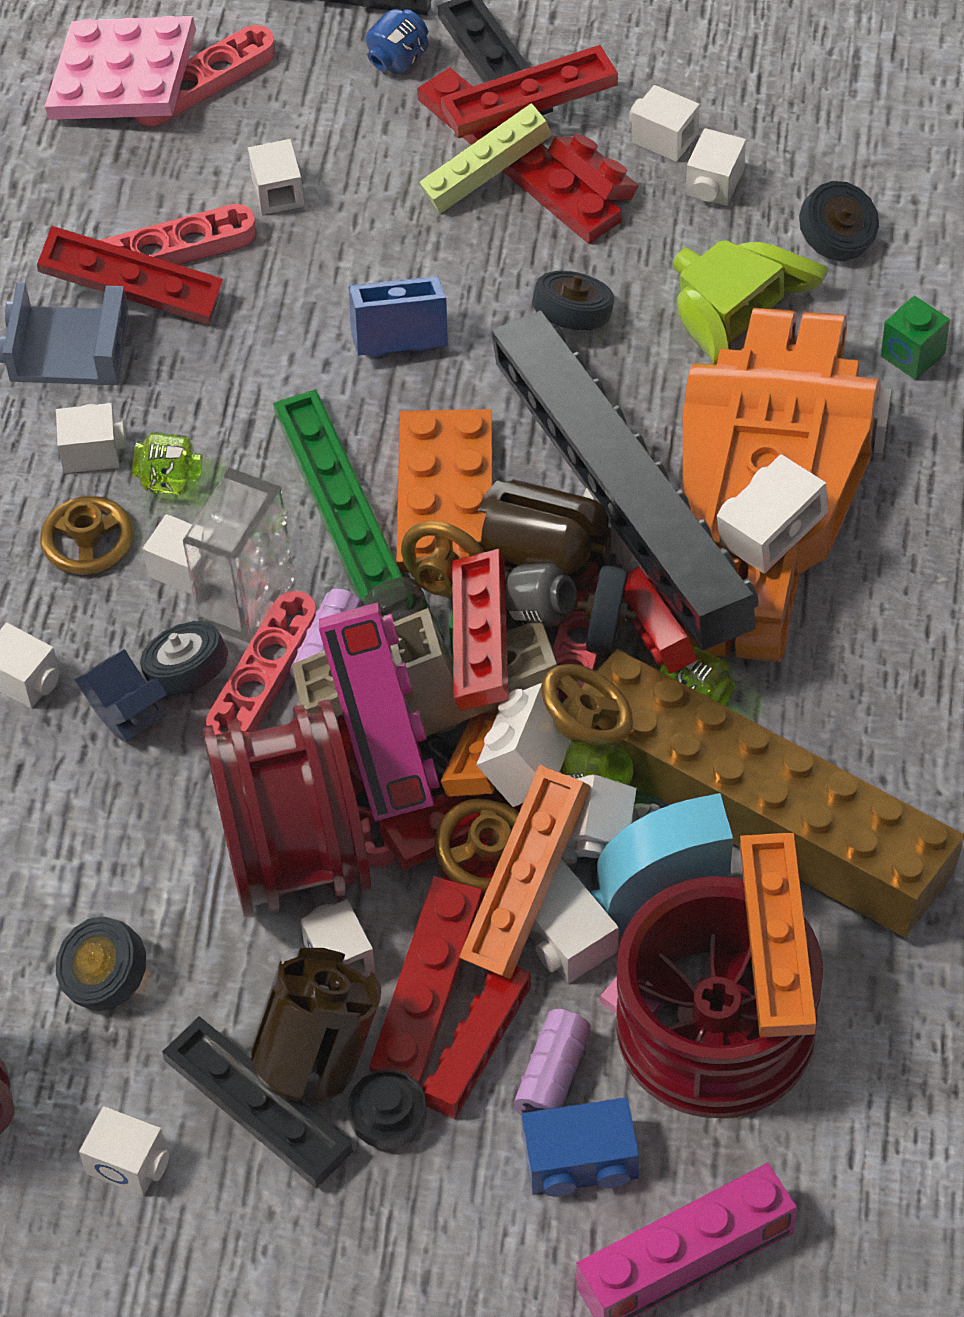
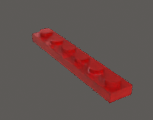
(537, 172)

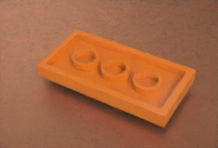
(443, 473)

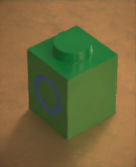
(915, 337)

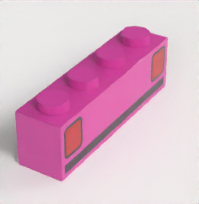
(377, 712)
(687, 1246)

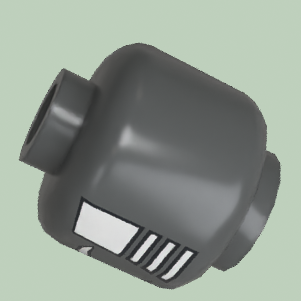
(539, 595)

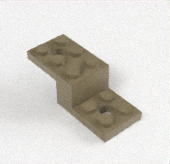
(431, 671)

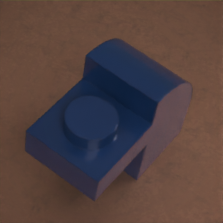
(122, 696)

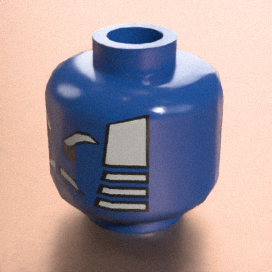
(397, 41)

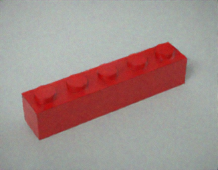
(657, 624)
(475, 1041)

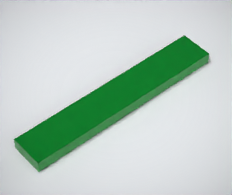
(336, 492)

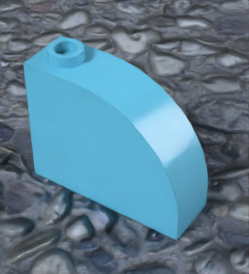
(660, 851)

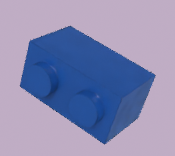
(398, 316)
(580, 1147)

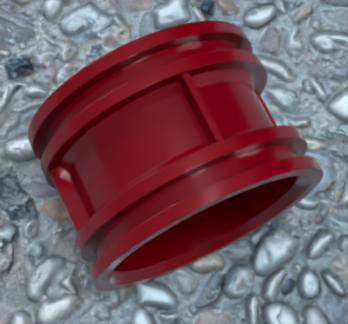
(288, 808)
(704, 1060)

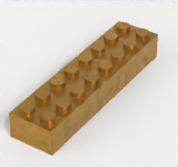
(846, 832)

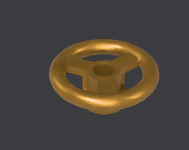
(84, 523)
(435, 570)
(582, 709)
(490, 824)

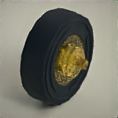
(101, 963)

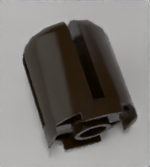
(546, 527)
(314, 1026)

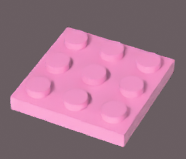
(121, 68)

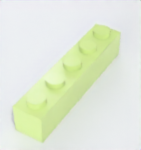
(486, 158)

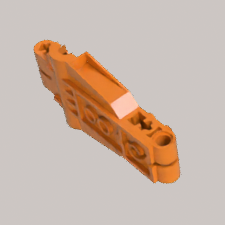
(771, 404)

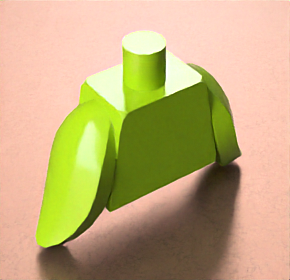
(730, 282)

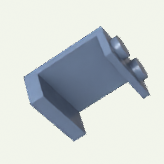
(65, 342)

